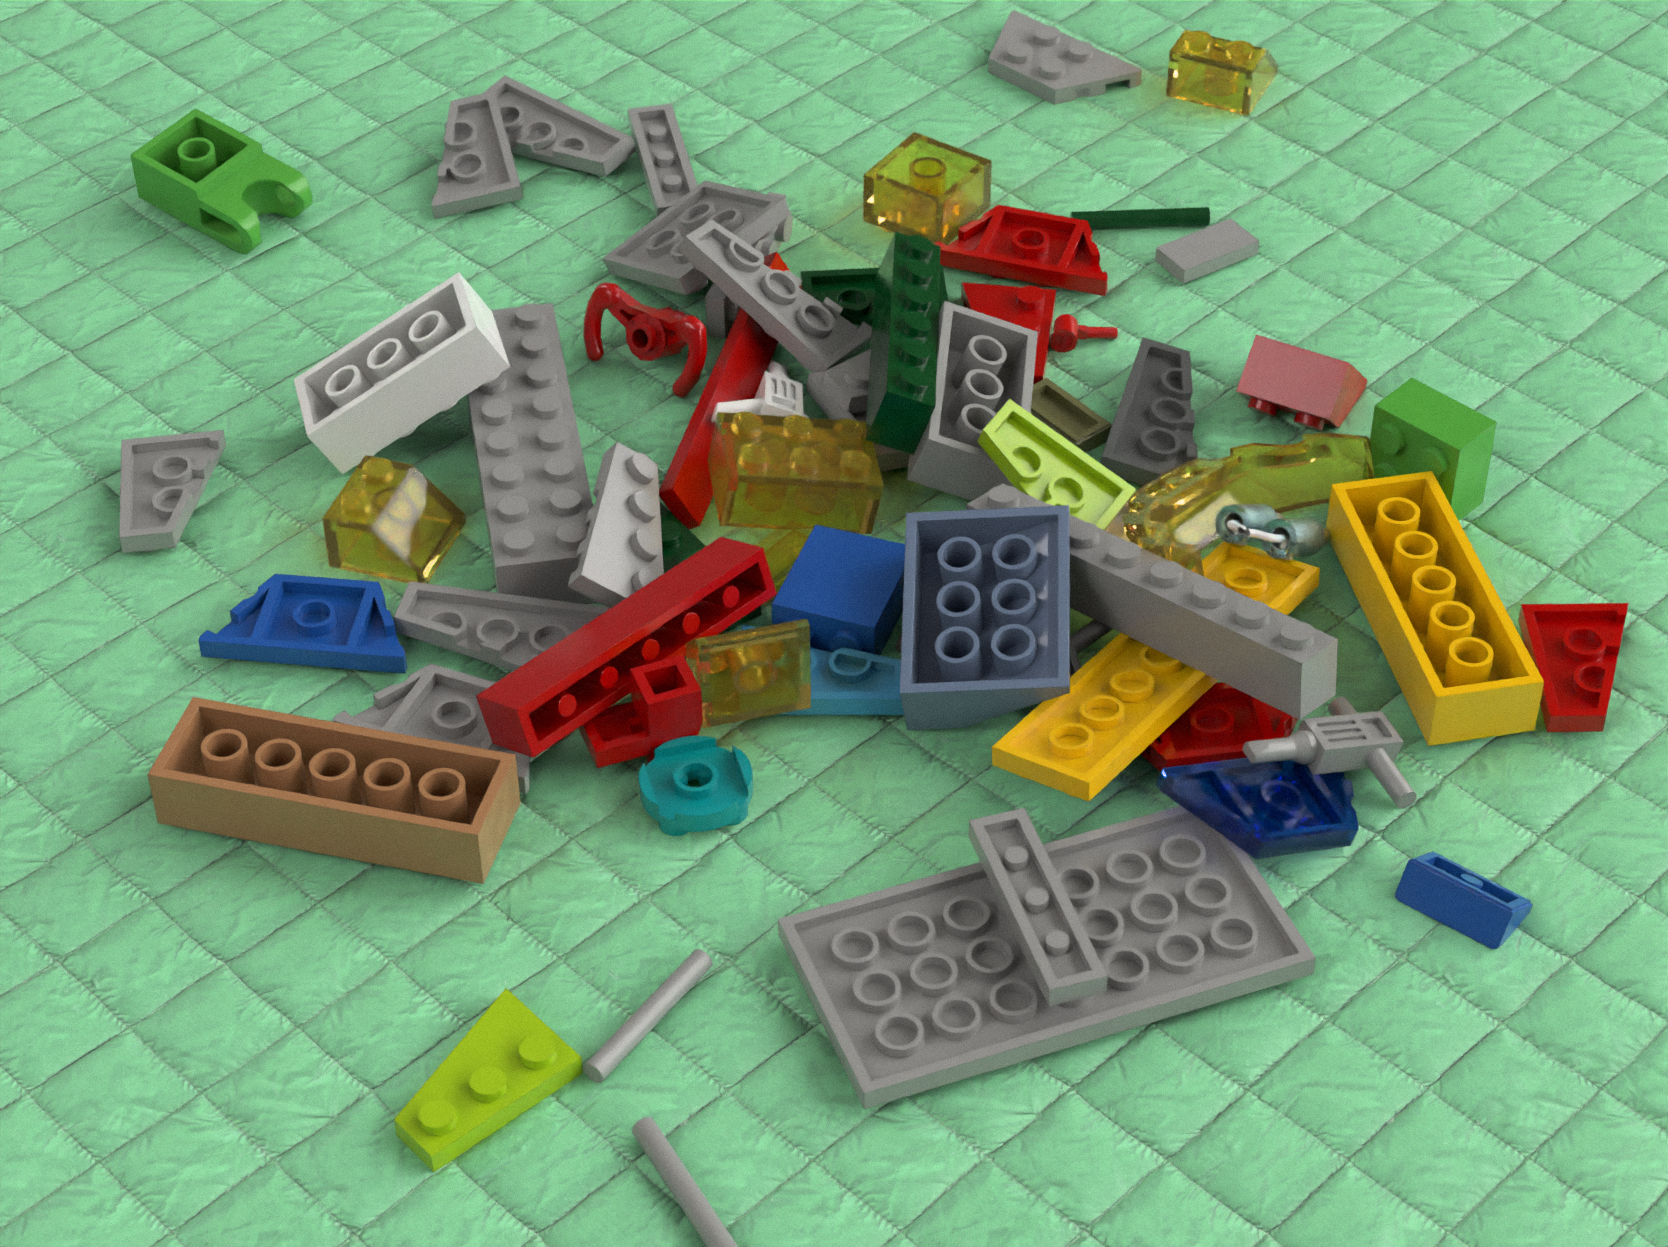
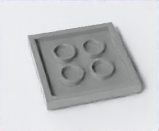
(653, 251)

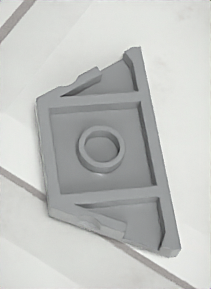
(1054, 63)
(436, 706)

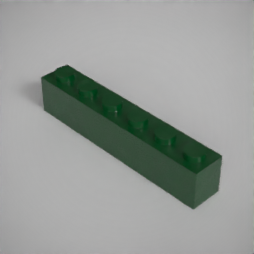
(904, 343)

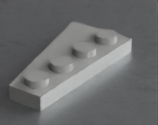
(488, 624)

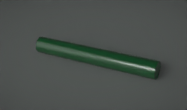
(1145, 218)

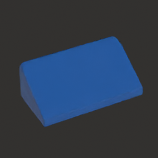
(1461, 899)

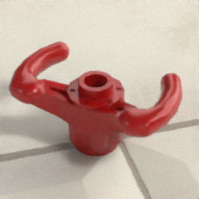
(649, 332)

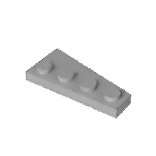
(557, 133)
(774, 300)
(623, 531)

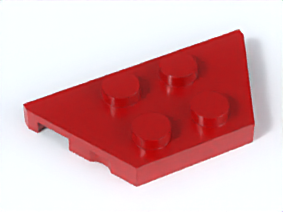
(1029, 249)
(1217, 729)

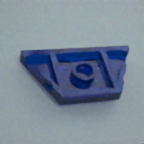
(1267, 805)

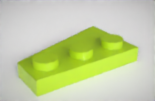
(1052, 467)
(486, 1082)

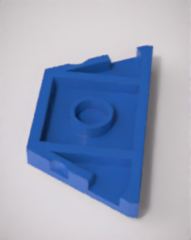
(311, 625)

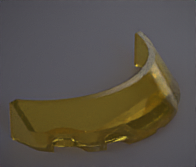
(1180, 507)

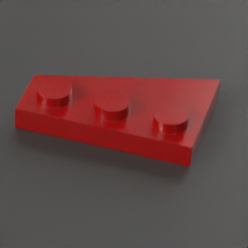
(1022, 306)
(1576, 658)

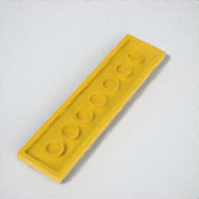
(1133, 690)

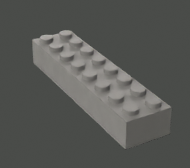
(531, 460)

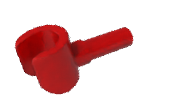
(1068, 332)

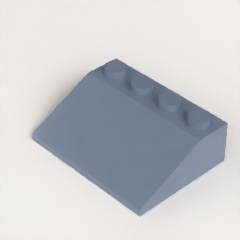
(984, 613)

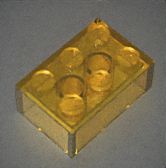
(794, 472)

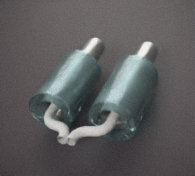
(1279, 535)

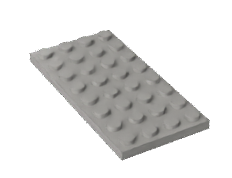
(936, 989)

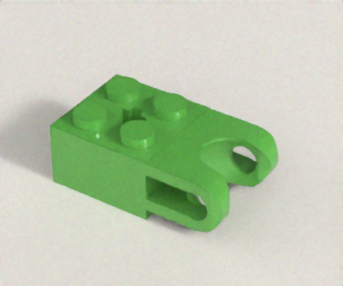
(217, 180)

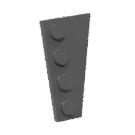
(1153, 417)

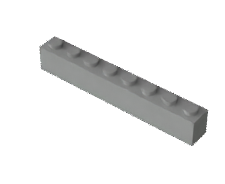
(1192, 616)

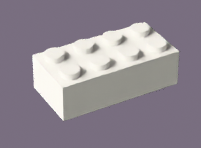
(400, 373)

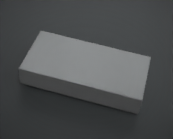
(1207, 250)

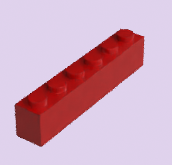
(593, 664)

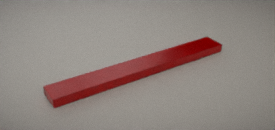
(735, 377)

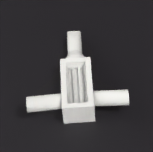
(774, 397)

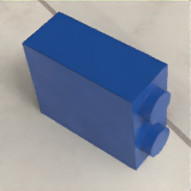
(845, 589)

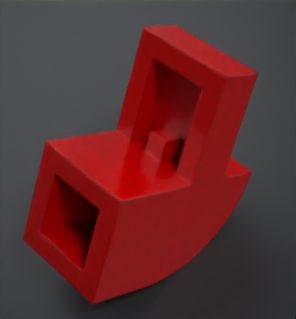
(662, 708)

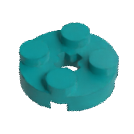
(687, 809)

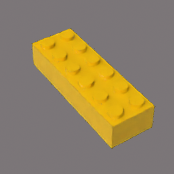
(1433, 609)

